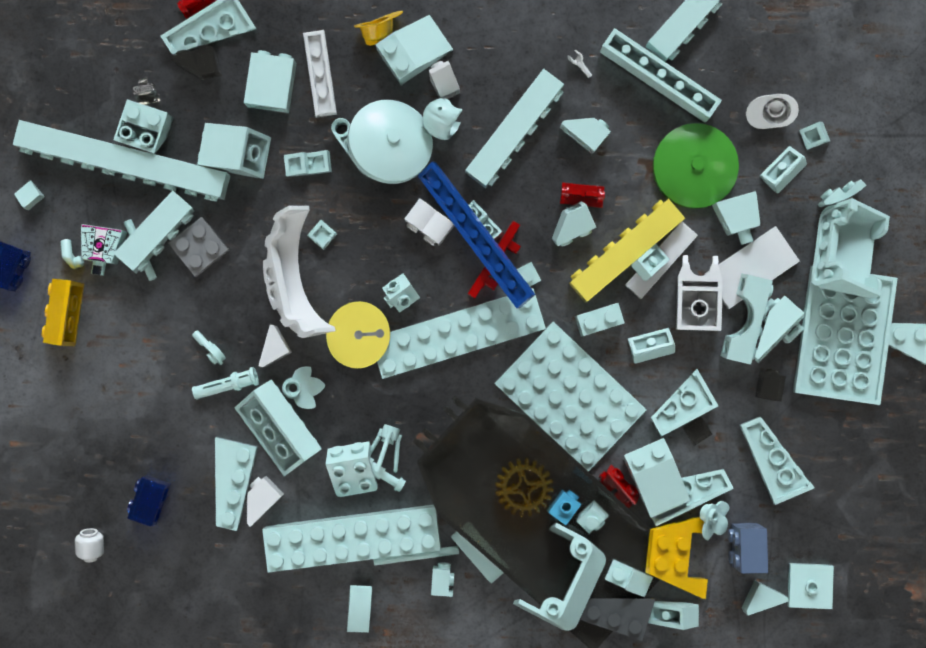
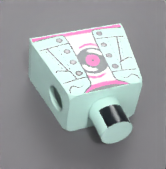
(99, 245)

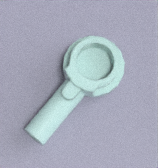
(215, 354)

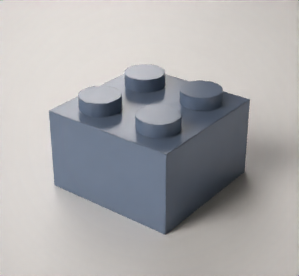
(748, 547)

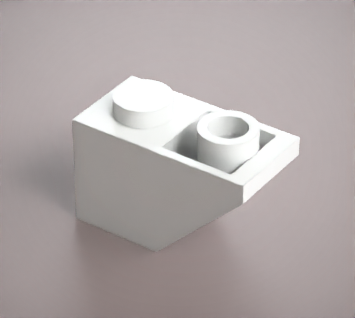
(444, 80)

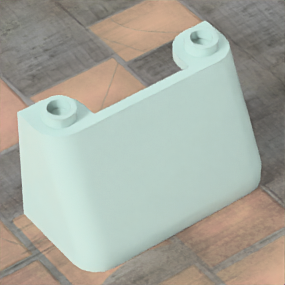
(846, 248)

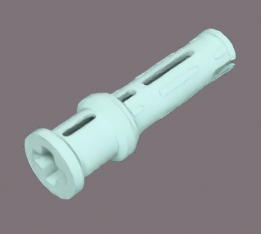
(235, 381)

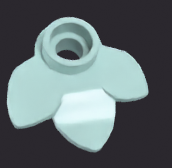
(306, 387)
(714, 519)

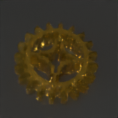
(514, 488)

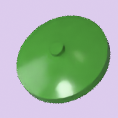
(695, 166)

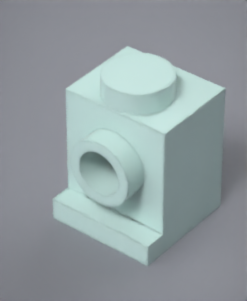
(592, 517)
(442, 580)

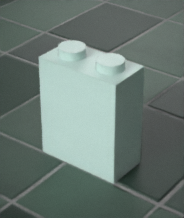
(270, 81)

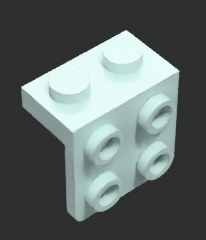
(351, 469)

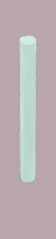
(446, 551)

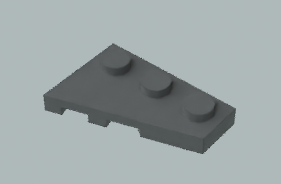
(620, 615)

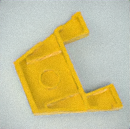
(670, 555)

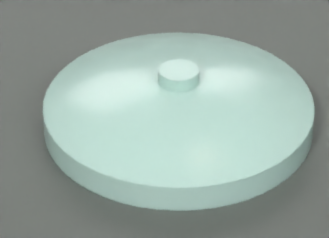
(389, 141)

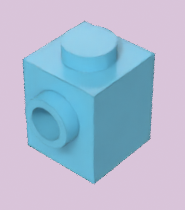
(564, 506)

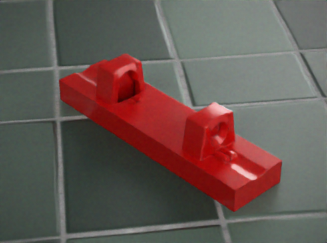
(505, 243)

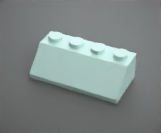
(277, 427)

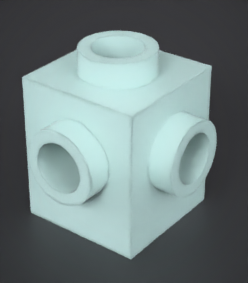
(400, 293)

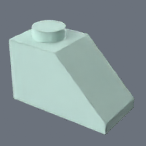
(587, 132)
(675, 614)

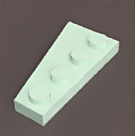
(212, 24)
(232, 478)
(700, 490)

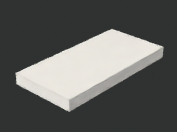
(763, 258)

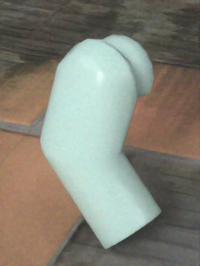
(68, 257)

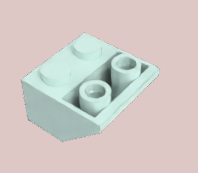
(143, 127)

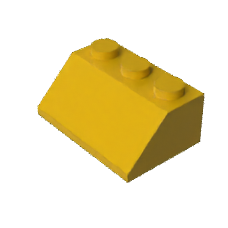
(62, 312)

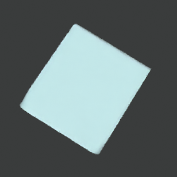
(814, 135)
(29, 195)

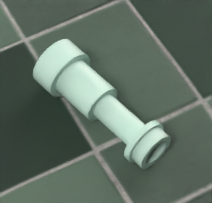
(397, 483)

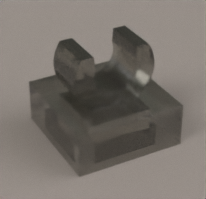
(146, 92)

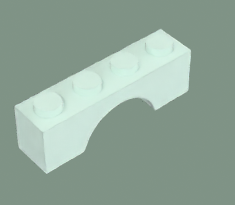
(755, 294)

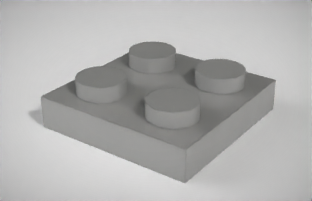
(198, 246)

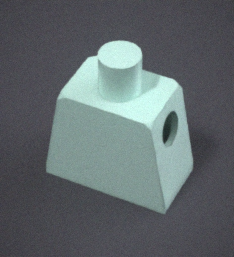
(739, 215)

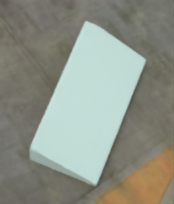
(783, 169)
(651, 345)

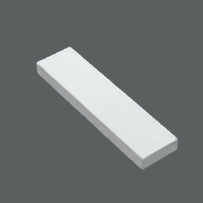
(320, 73)
(673, 247)

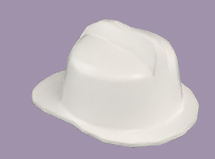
(772, 111)

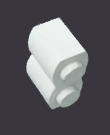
(428, 222)

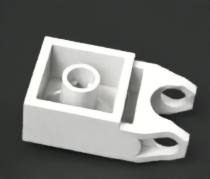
(703, 290)

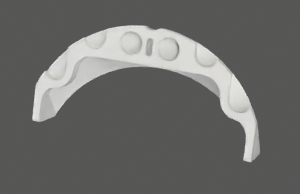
(283, 275)

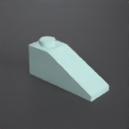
(780, 321)

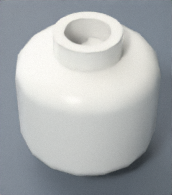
(89, 545)

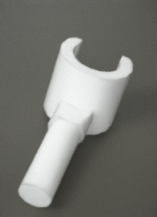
(579, 61)

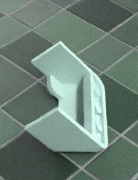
(567, 613)

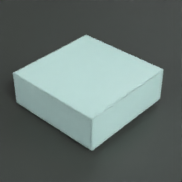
(322, 234)

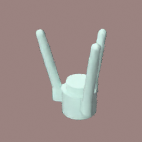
(389, 435)

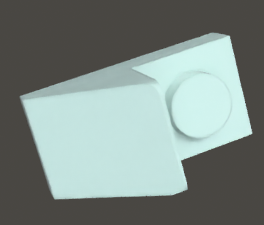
(650, 262)
(628, 578)

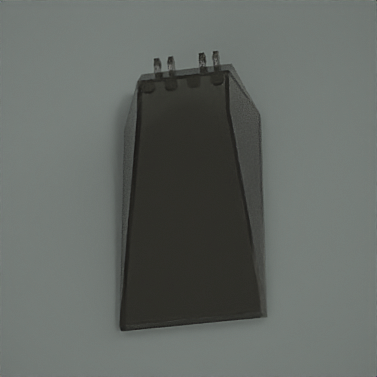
(461, 481)

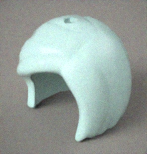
(441, 118)

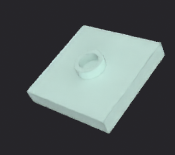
(810, 586)

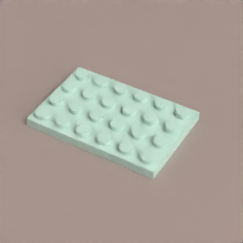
(845, 343)
(570, 396)

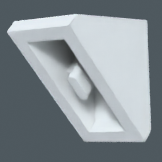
(274, 347)

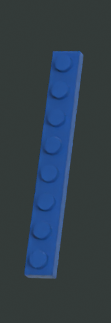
(476, 235)

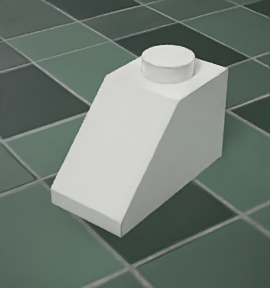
(261, 498)

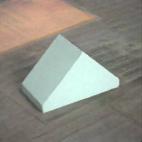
(762, 598)

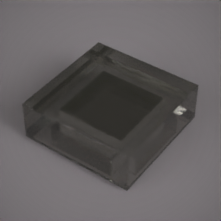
(697, 430)

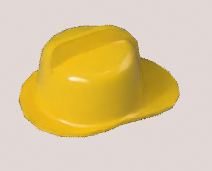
(378, 29)

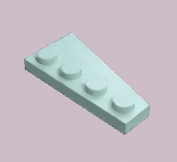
(774, 463)

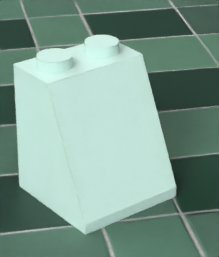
(234, 150)

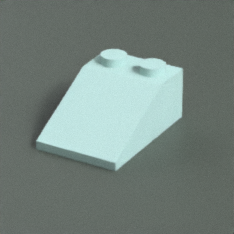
(413, 48)
(656, 477)

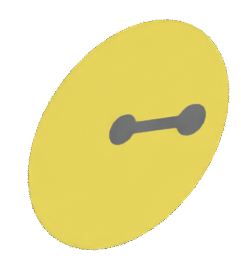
(359, 336)

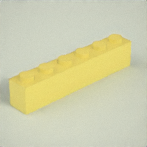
(627, 250)

